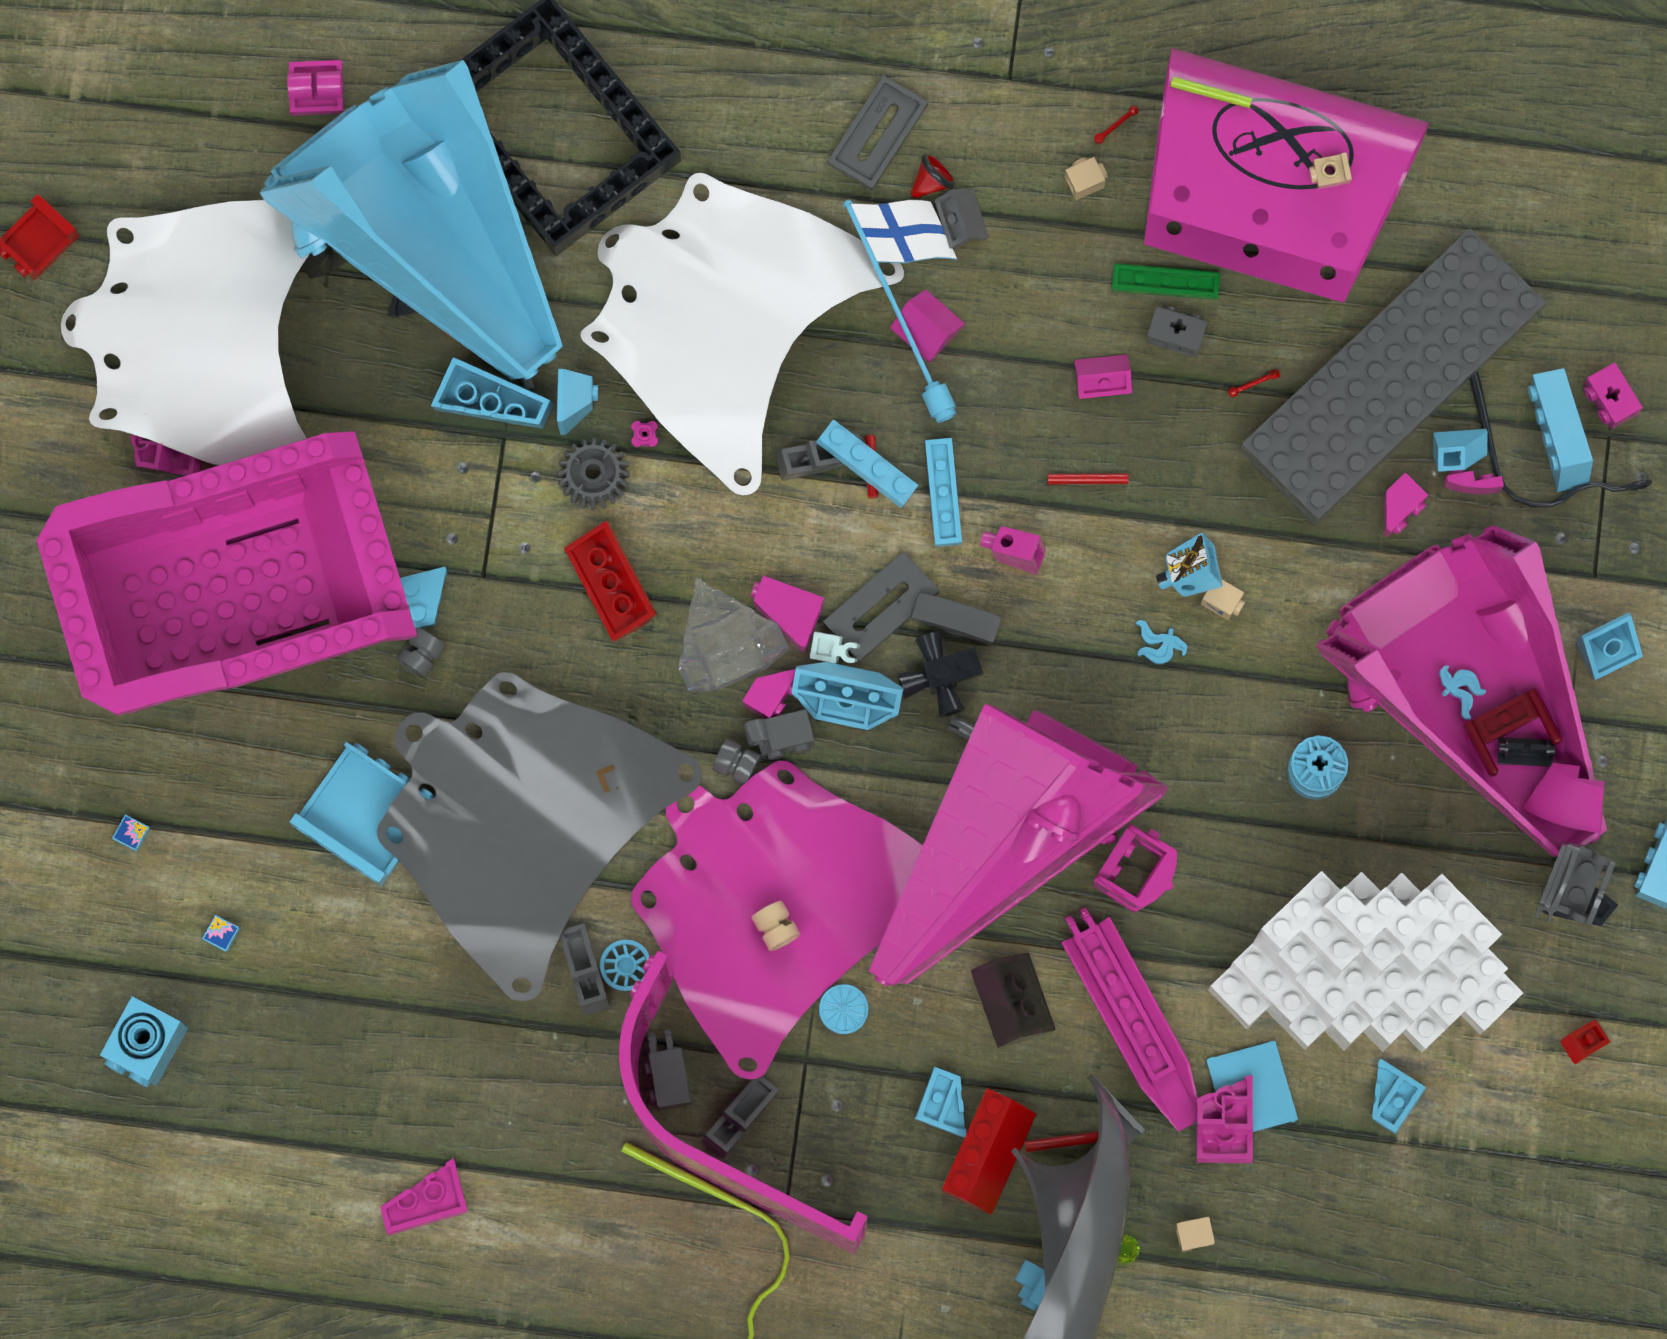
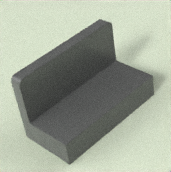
(961, 217)

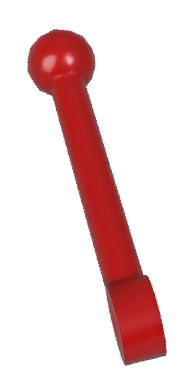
(1100, 137)
(1273, 374)

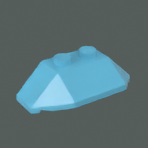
(846, 694)

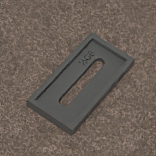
(883, 96)
(899, 571)

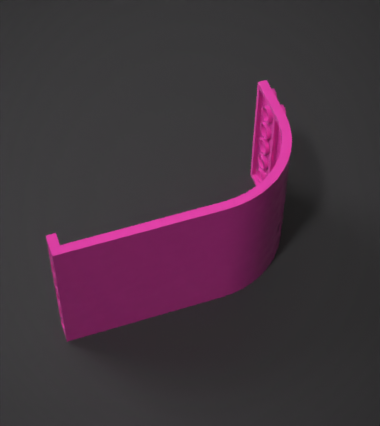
(644, 1005)

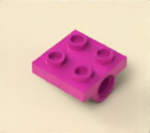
(315, 87)

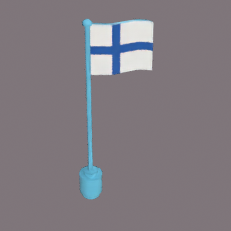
(906, 234)

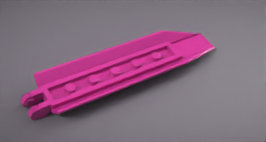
(1133, 1018)

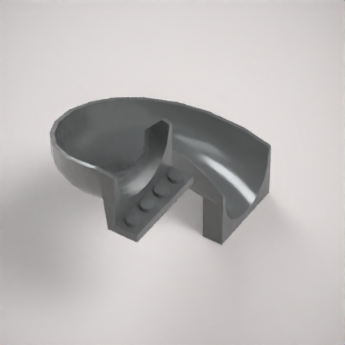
(1082, 1224)

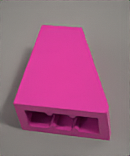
(790, 608)

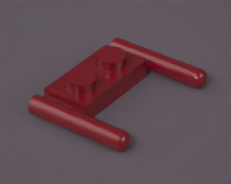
(1506, 719)

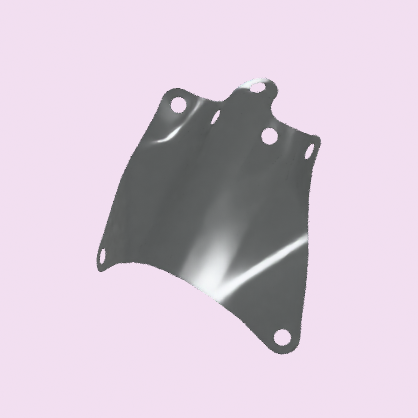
(523, 817)

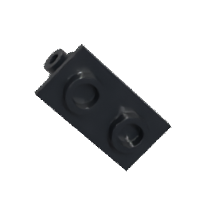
(1525, 752)

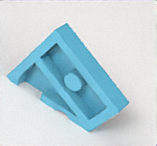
(424, 595)
(1394, 1097)
(943, 1103)

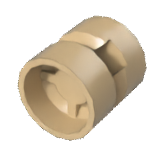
(775, 925)

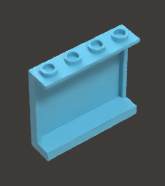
(348, 811)

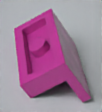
(1103, 376)

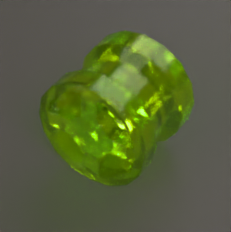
(1129, 1243)

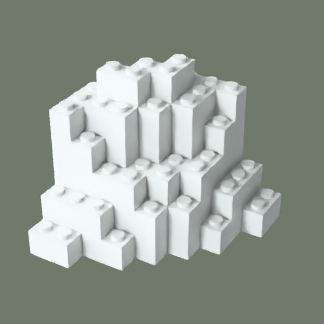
(1370, 965)

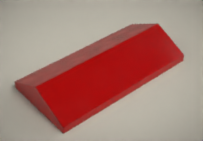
(610, 581)

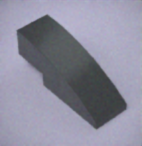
(805, 460)
(955, 618)
(584, 969)
(739, 1116)

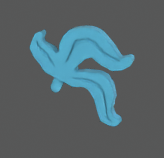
(1165, 652)
(1460, 679)

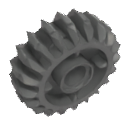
(597, 489)

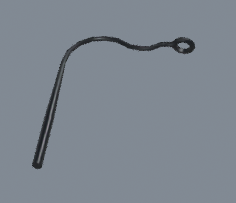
(1484, 419)

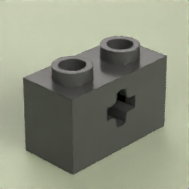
(1162, 331)

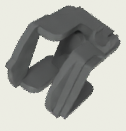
(1574, 882)

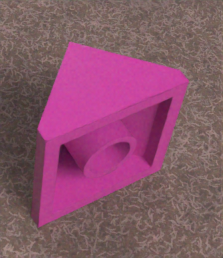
(929, 324)

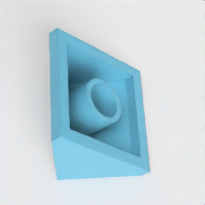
(1610, 646)

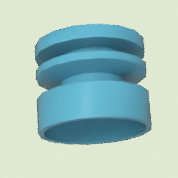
(1306, 778)

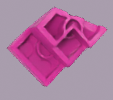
(162, 458)
(1568, 799)
(1226, 1124)

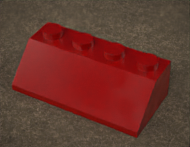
(987, 1151)

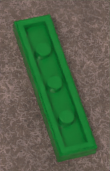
(1166, 281)

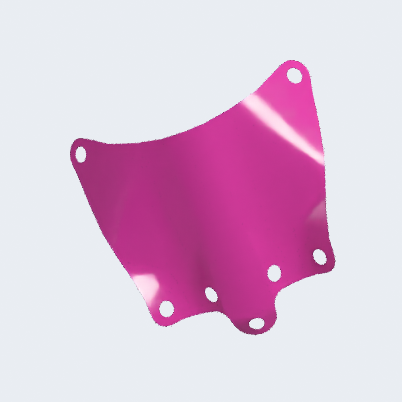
(802, 847)

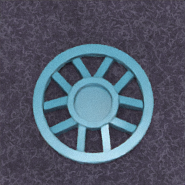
(624, 964)

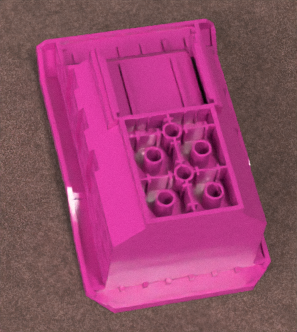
(186, 574)

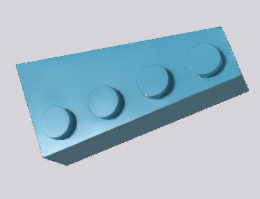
(485, 396)
(1561, 429)

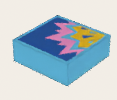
(131, 833)
(221, 933)

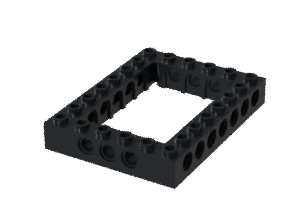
(656, 153)

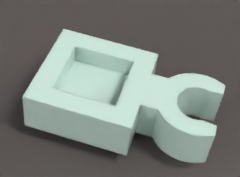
(829, 648)

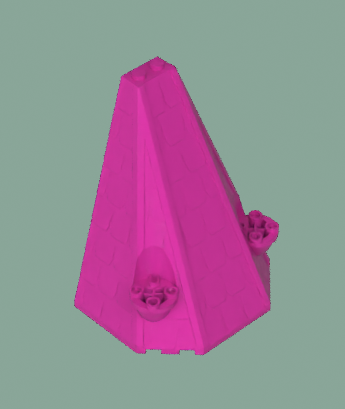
(1476, 611)
(1008, 824)

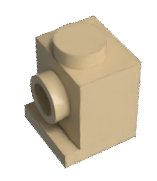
(1340, 177)

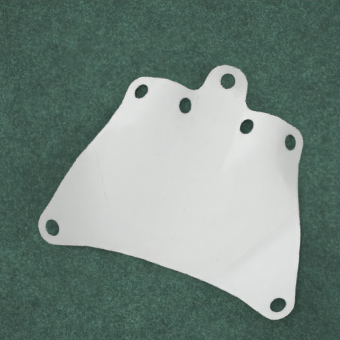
(722, 313)
(194, 330)

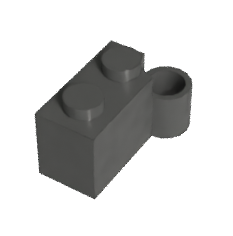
(780, 734)

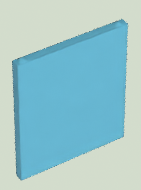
(1270, 1088)

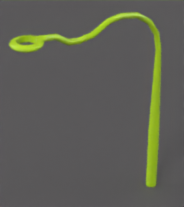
(698, 1183)

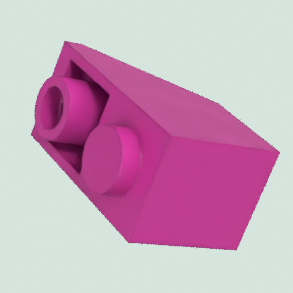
(1400, 502)
(768, 694)

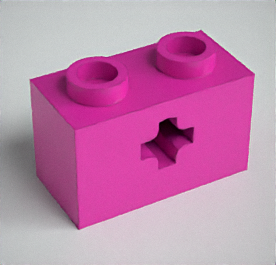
(1612, 382)

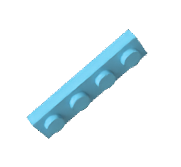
(867, 463)
(943, 492)

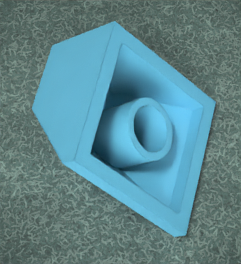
(575, 398)

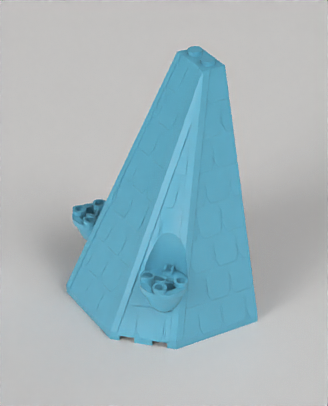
(426, 213)

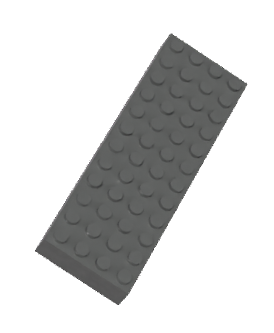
(1392, 377)

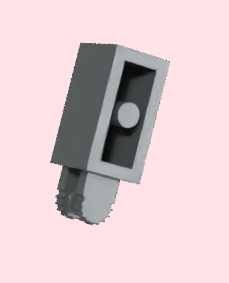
(668, 1074)

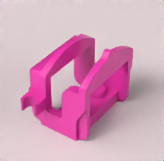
(1157, 882)

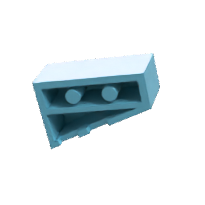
(1653, 882)

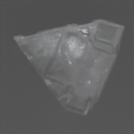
(725, 641)

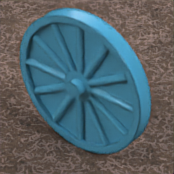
(843, 1009)

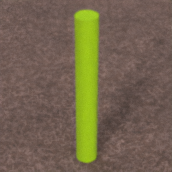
(1211, 92)

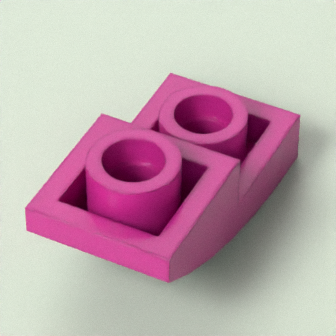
(1465, 482)

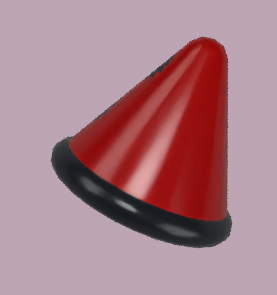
(931, 177)

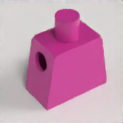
(1015, 548)

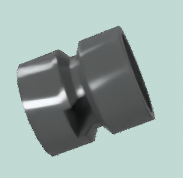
(420, 653)
(736, 762)

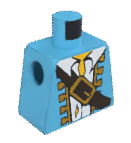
(1192, 567)

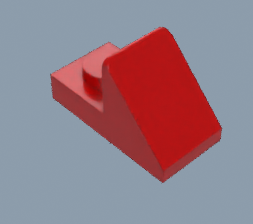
(1585, 1041)

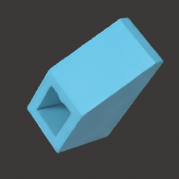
(1459, 448)

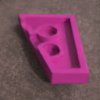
(429, 1201)

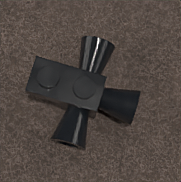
(941, 673)

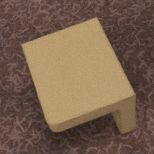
(1194, 1234)

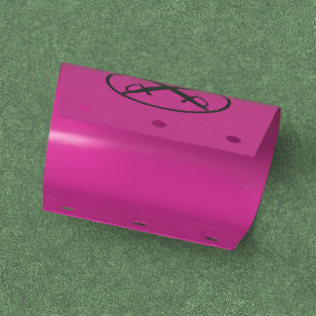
(1246, 176)

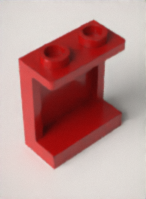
(37, 239)

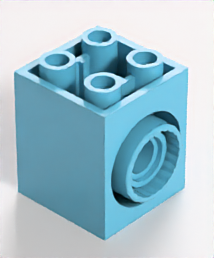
(148, 1060)

